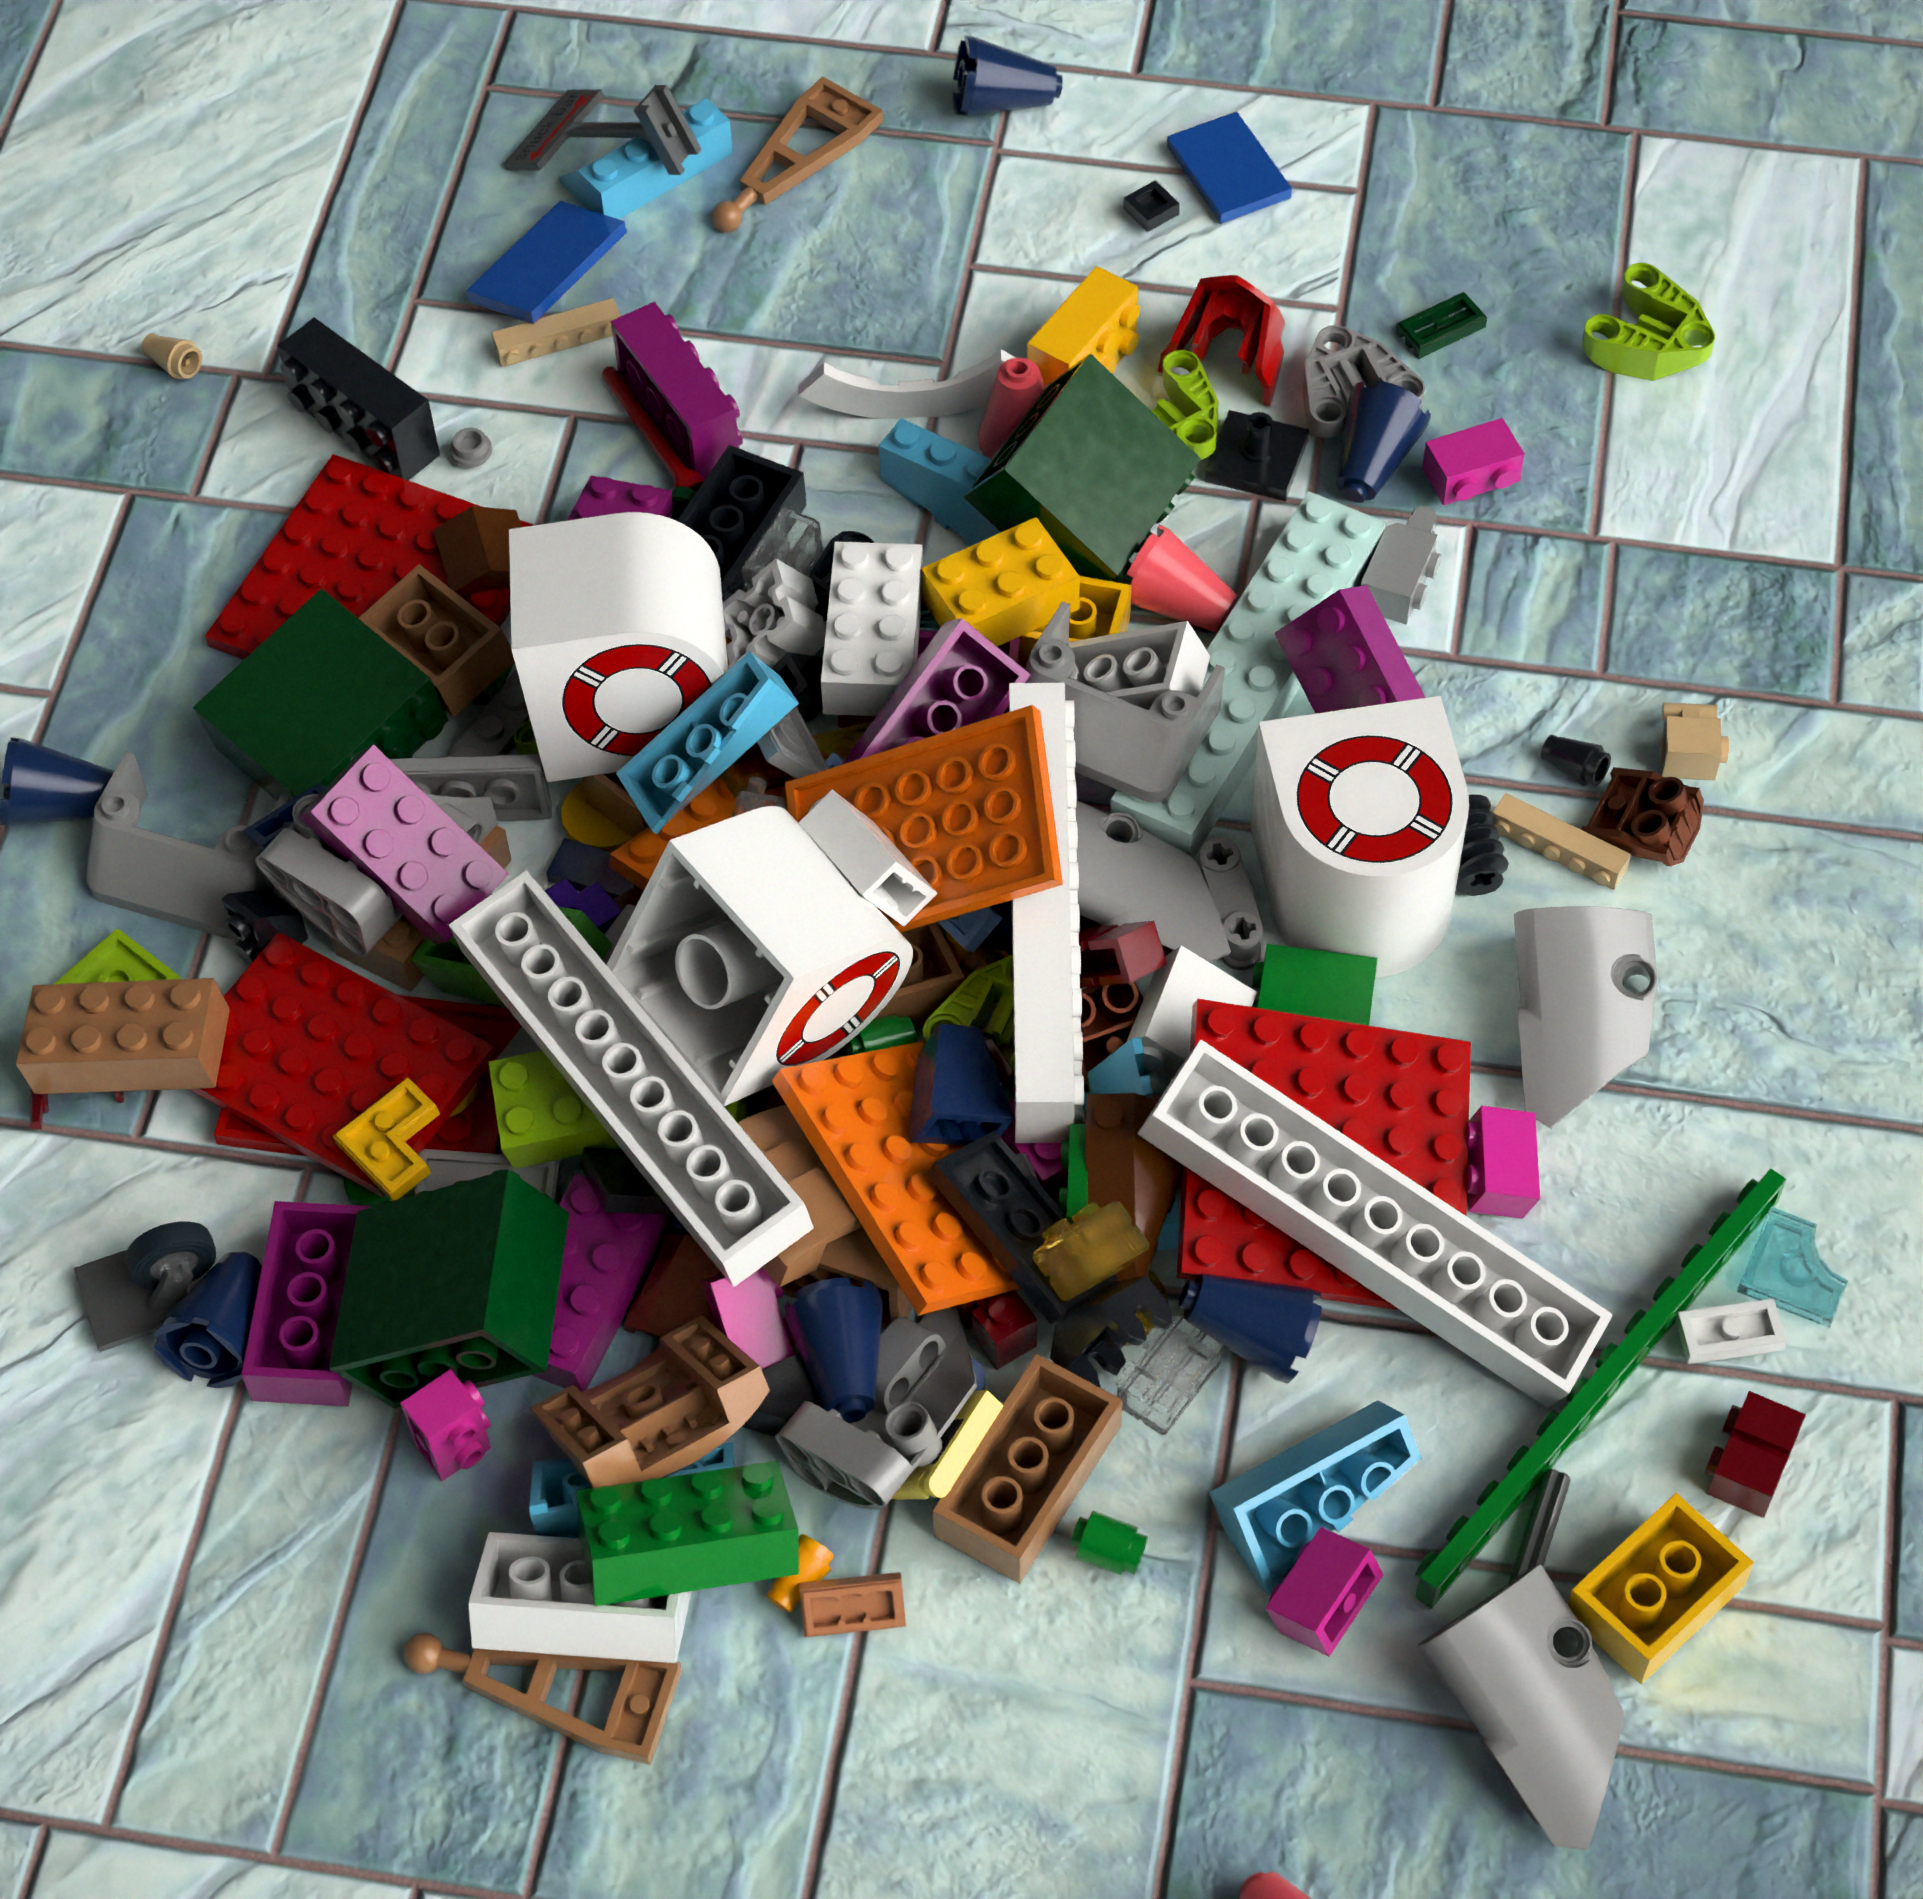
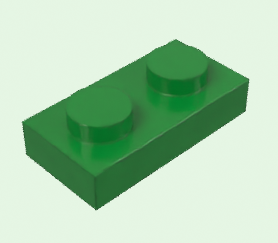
(1073, 1159)

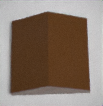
(477, 549)

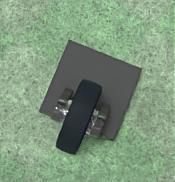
(142, 1285)

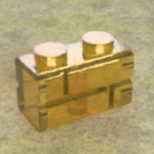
(1089, 1249)

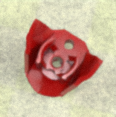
(1235, 304)

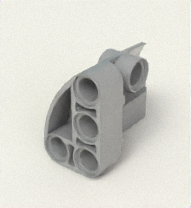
(333, 891)

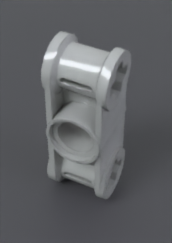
(1234, 900)

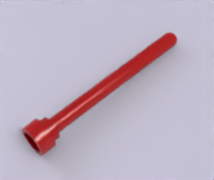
(681, 475)

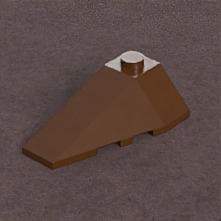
(1129, 1168)

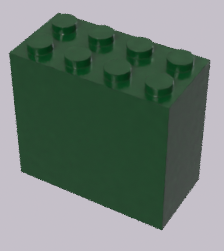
(1088, 469)
(318, 699)
(453, 1285)

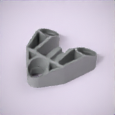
(1336, 371)

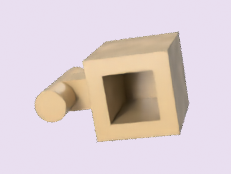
(1692, 741)

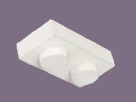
(1730, 1331)

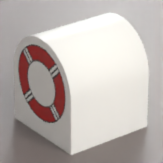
(611, 634)
(1361, 829)
(756, 952)

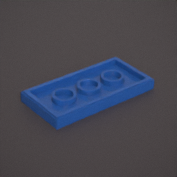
(546, 261)

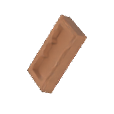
(852, 1604)

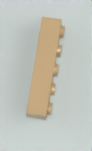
(555, 332)
(1561, 841)

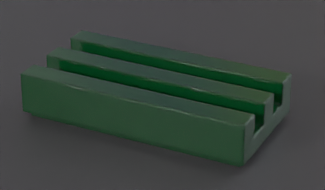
(1446, 328)

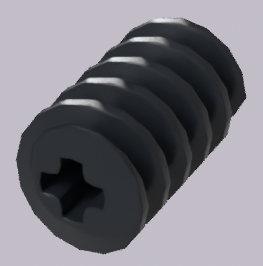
(1482, 852)

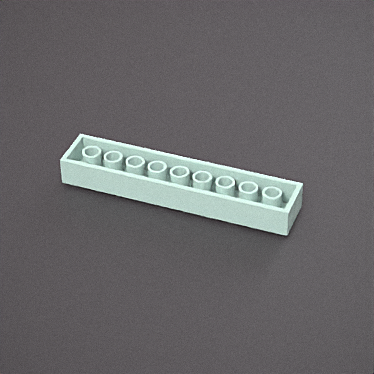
(1314, 557)

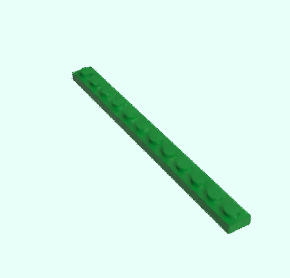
(1590, 1396)

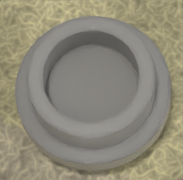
(470, 447)

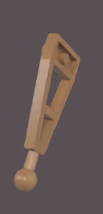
(825, 103)
(635, 1715)

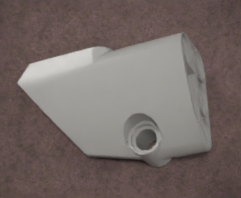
(1144, 883)
(1574, 1011)
(919, 1391)
(1540, 1714)

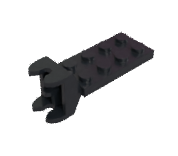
(1009, 1215)

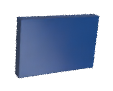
(1229, 167)

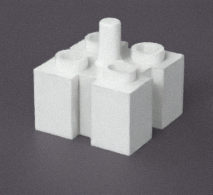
(774, 616)

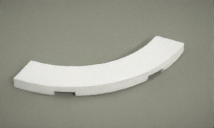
(909, 399)

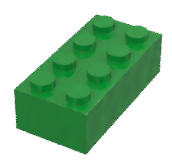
(687, 1533)

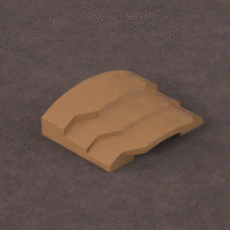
(795, 1159)
(658, 1412)

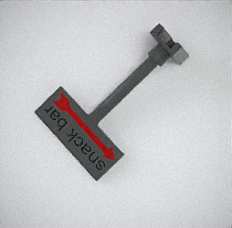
(659, 123)

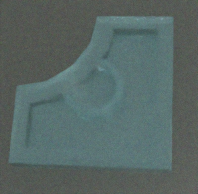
(1791, 1271)

